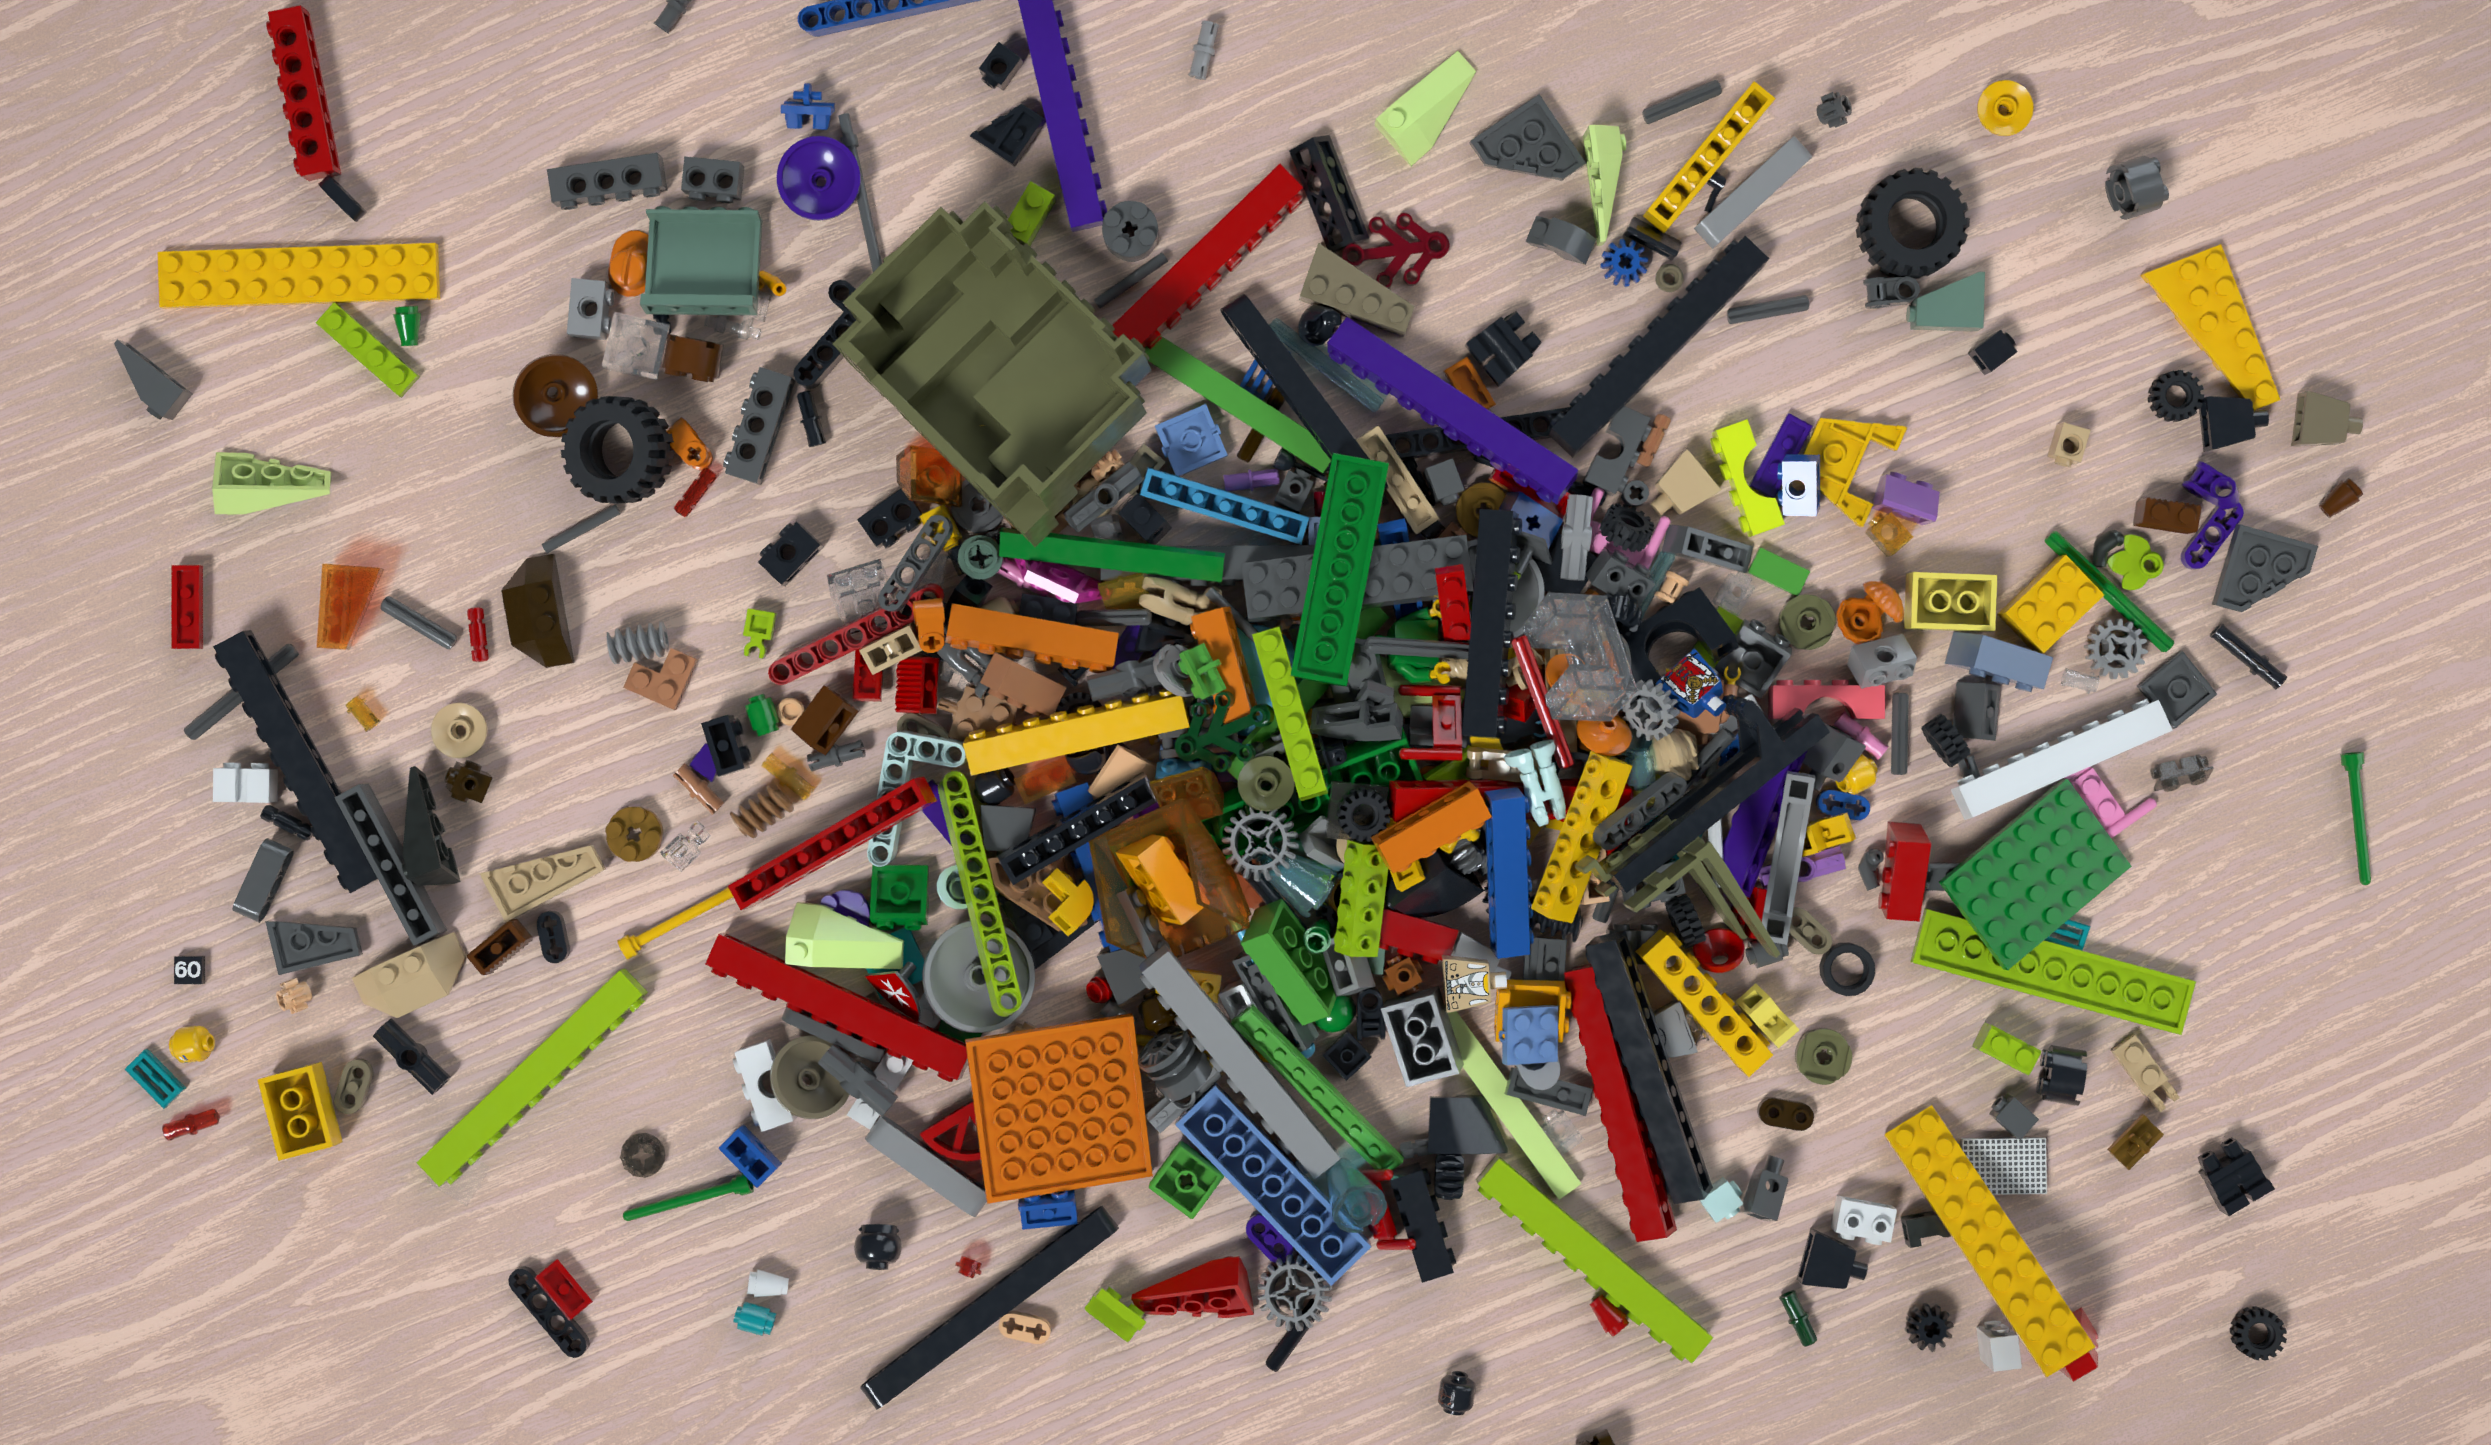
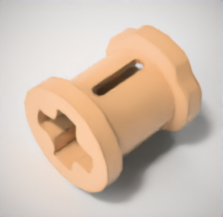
(1671, 588)

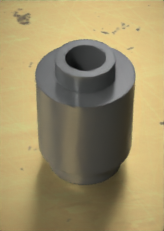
(1757, 955)

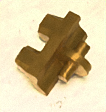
(2135, 1142)

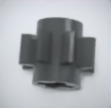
(1834, 109)

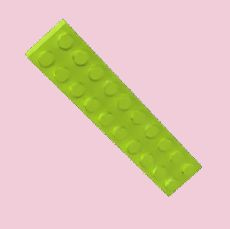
(2058, 975)

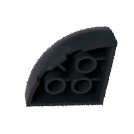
(1439, 891)

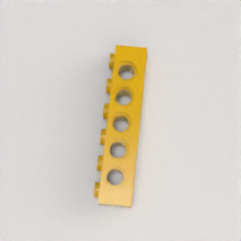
(1709, 157)
(1591, 804)
(1746, 1057)

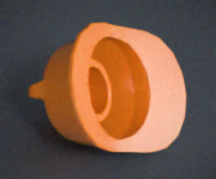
(629, 264)

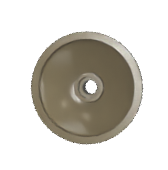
(800, 1060)

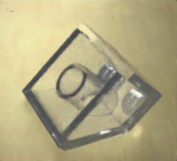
(635, 346)
(857, 591)

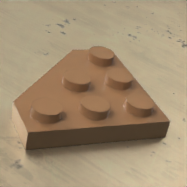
(1031, 892)

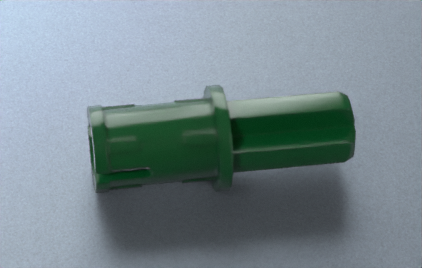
(1798, 1318)

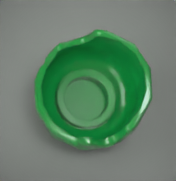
(1341, 1015)

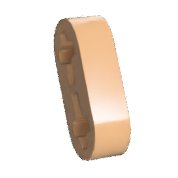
(1024, 1334)

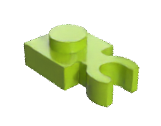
(758, 626)

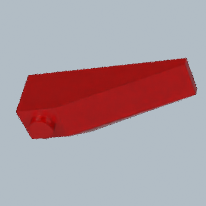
(1212, 1287)

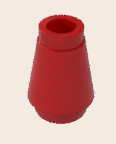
(1609, 1316)

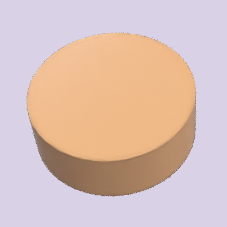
(789, 711)

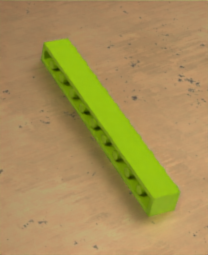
(532, 1077)
(1594, 1259)

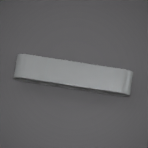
(1753, 192)
(927, 1165)

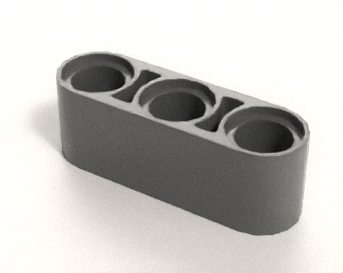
(263, 880)

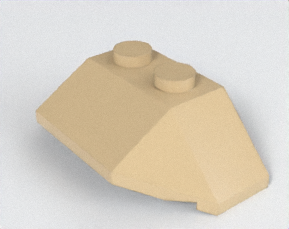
(412, 977)

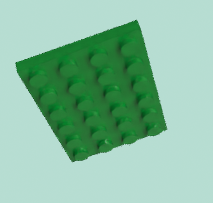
(2035, 874)

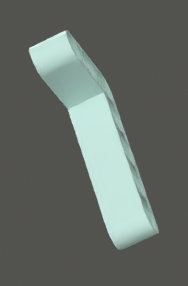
(889, 782)

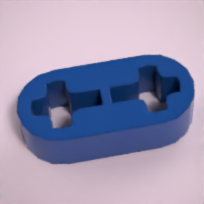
(1843, 798)

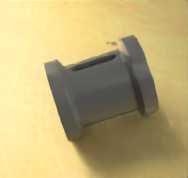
(1643, 495)

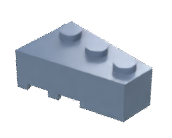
(1999, 660)

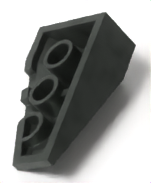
(423, 849)

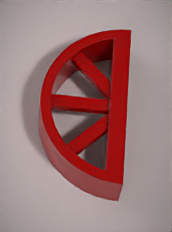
(960, 1117)

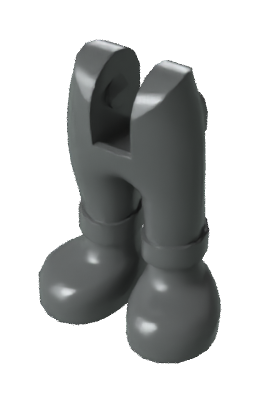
(960, 663)

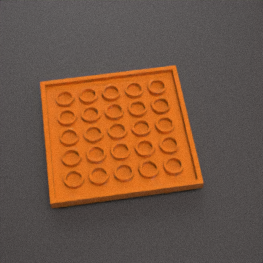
(1059, 1108)

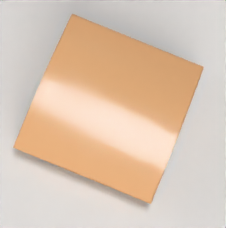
(1119, 768)

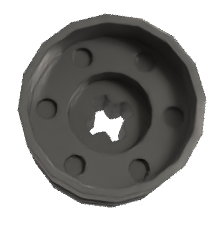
(1175, 1063)

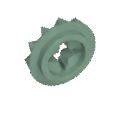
(987, 547)

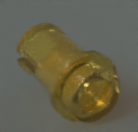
(362, 713)

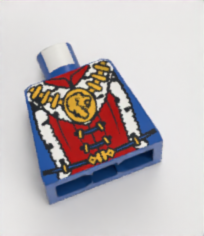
(1694, 686)

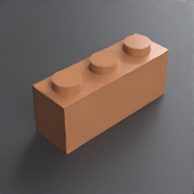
(1022, 686)

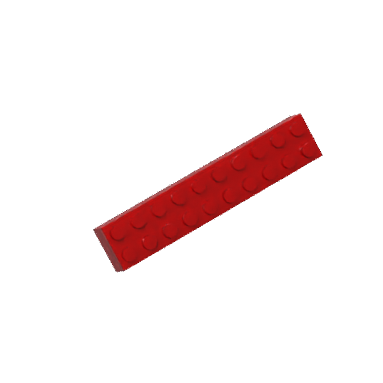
(1210, 258)

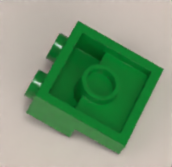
(899, 896)

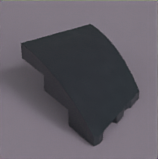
(1463, 1126)

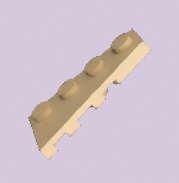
(533, 882)

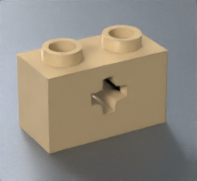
(891, 648)

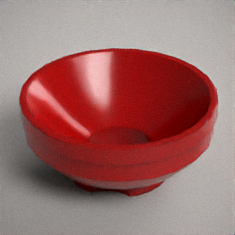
(1719, 943)

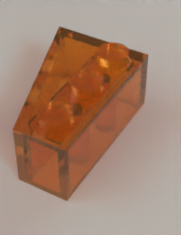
(343, 603)

